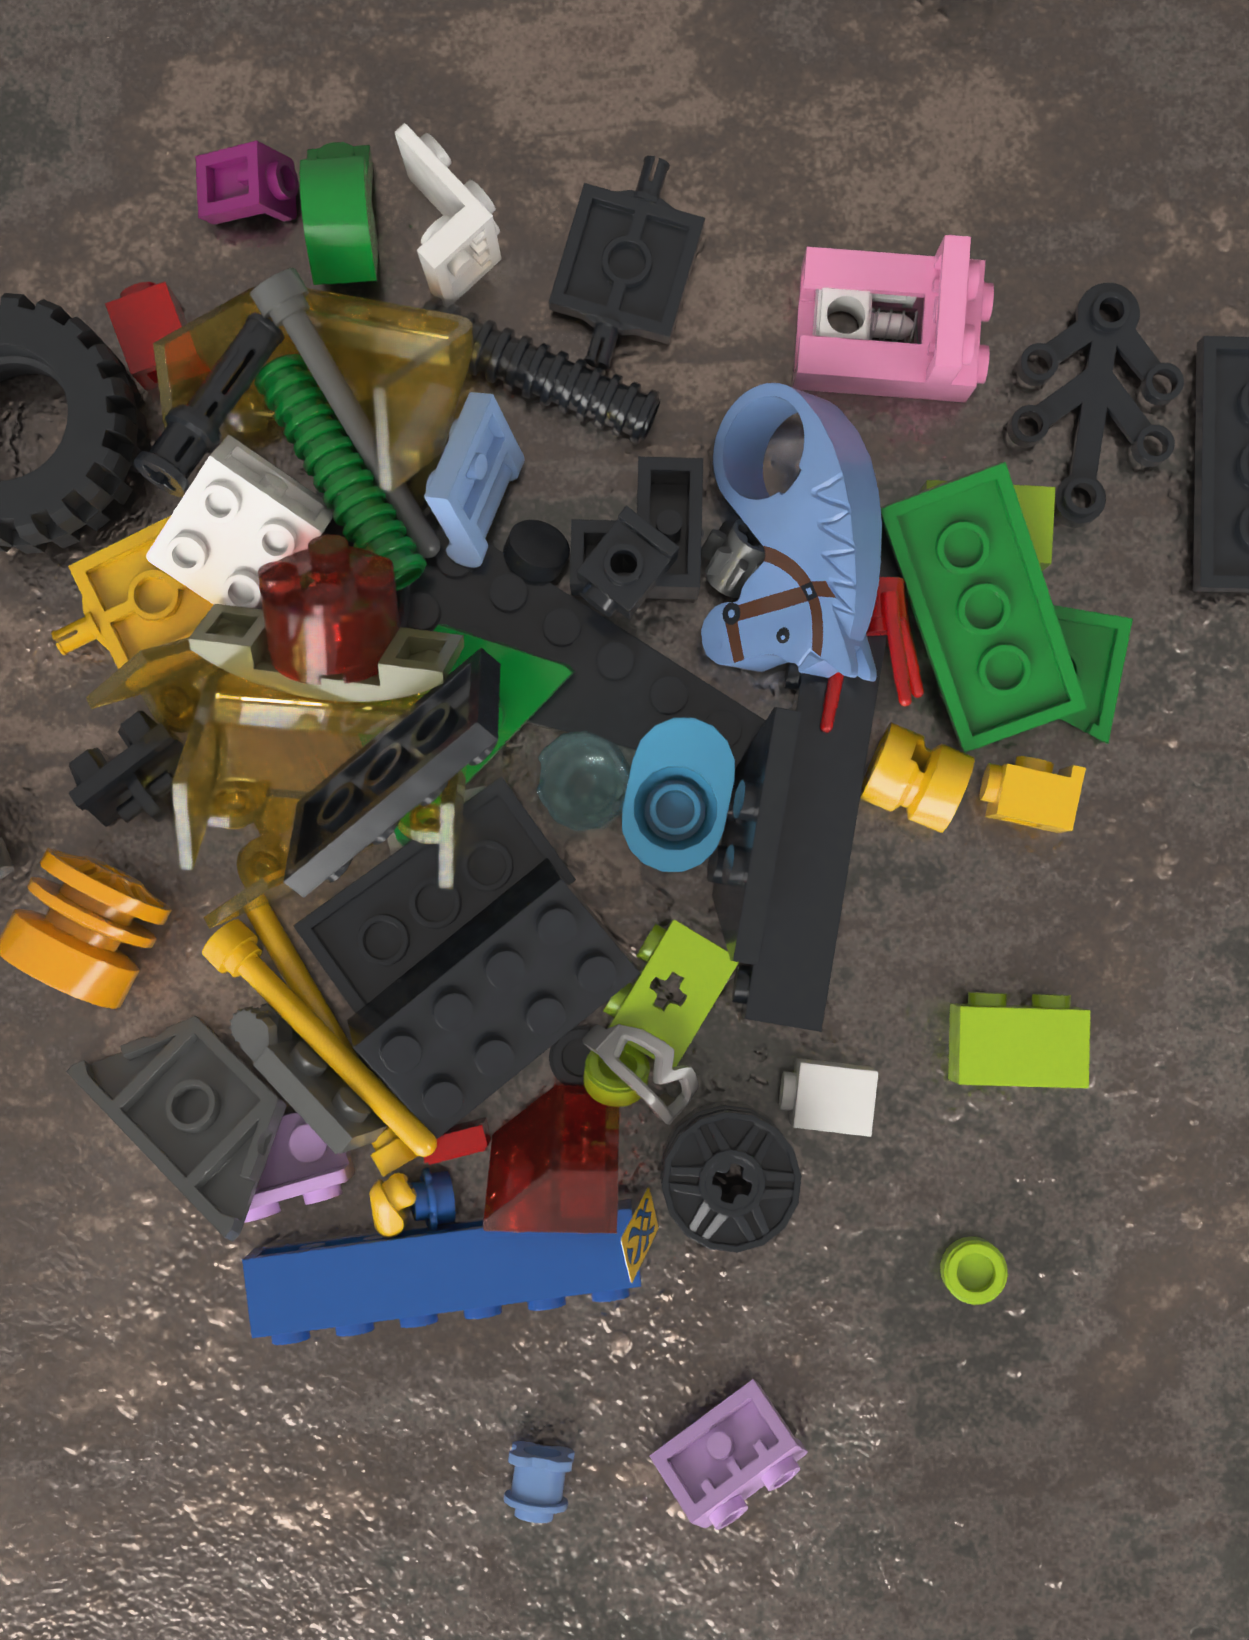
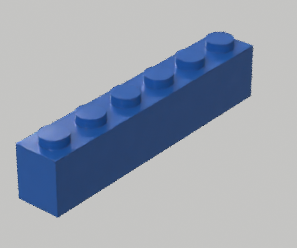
(427, 1273)

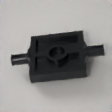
(626, 262)

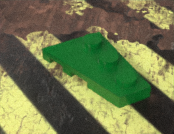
(1098, 654)

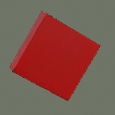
(461, 1141)

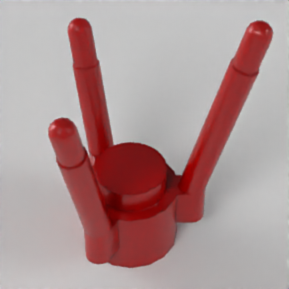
(890, 619)

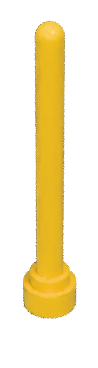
(236, 951)
(389, 1148)

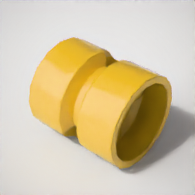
(916, 777)

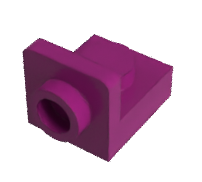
(245, 183)

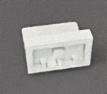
(464, 240)
(235, 522)

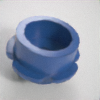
(434, 1199)

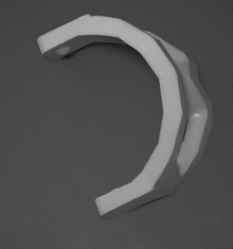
(609, 1046)

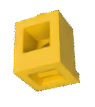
(1032, 793)

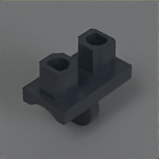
(133, 778)

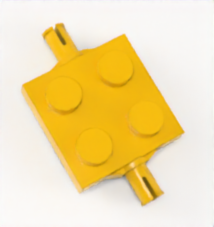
(130, 600)

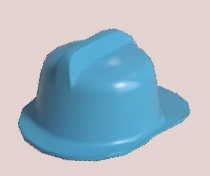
(678, 794)

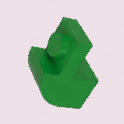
(339, 213)

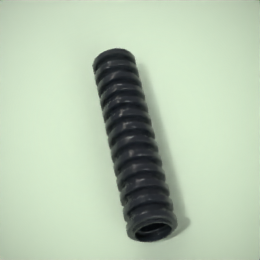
(557, 378)

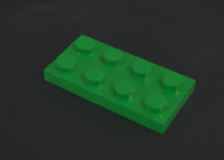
(982, 607)

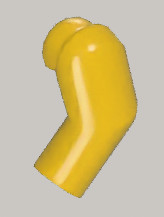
(391, 1204)

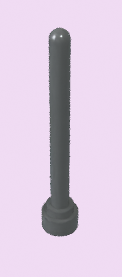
(285, 302)

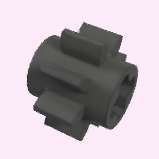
(732, 556)

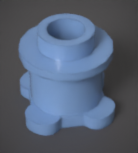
(538, 1480)

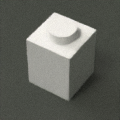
(829, 1096)

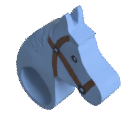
(818, 539)

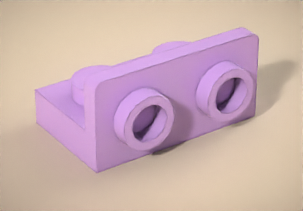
(299, 1166)
(729, 1457)

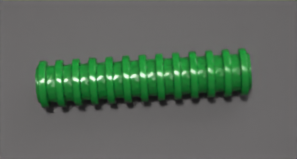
(335, 466)

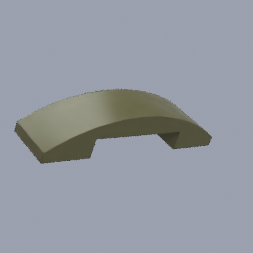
(410, 665)

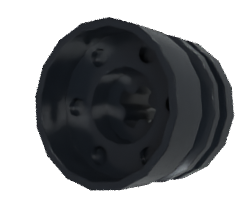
(710, 1142)

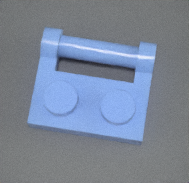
(473, 477)

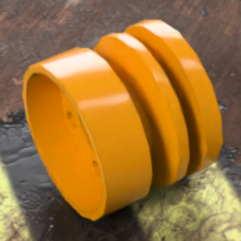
(81, 932)

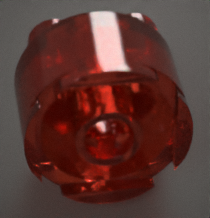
(329, 611)

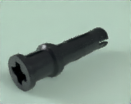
(191, 432)

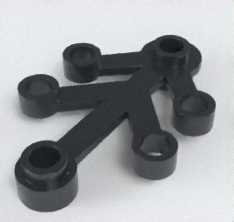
(1097, 392)

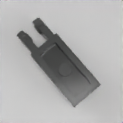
(305, 1080)

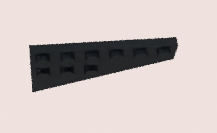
(618, 680)

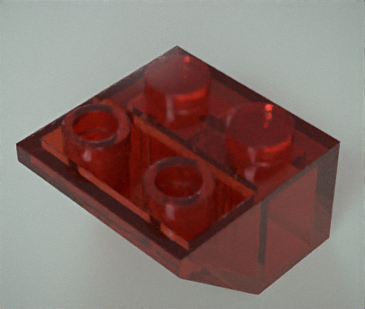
(555, 1167)

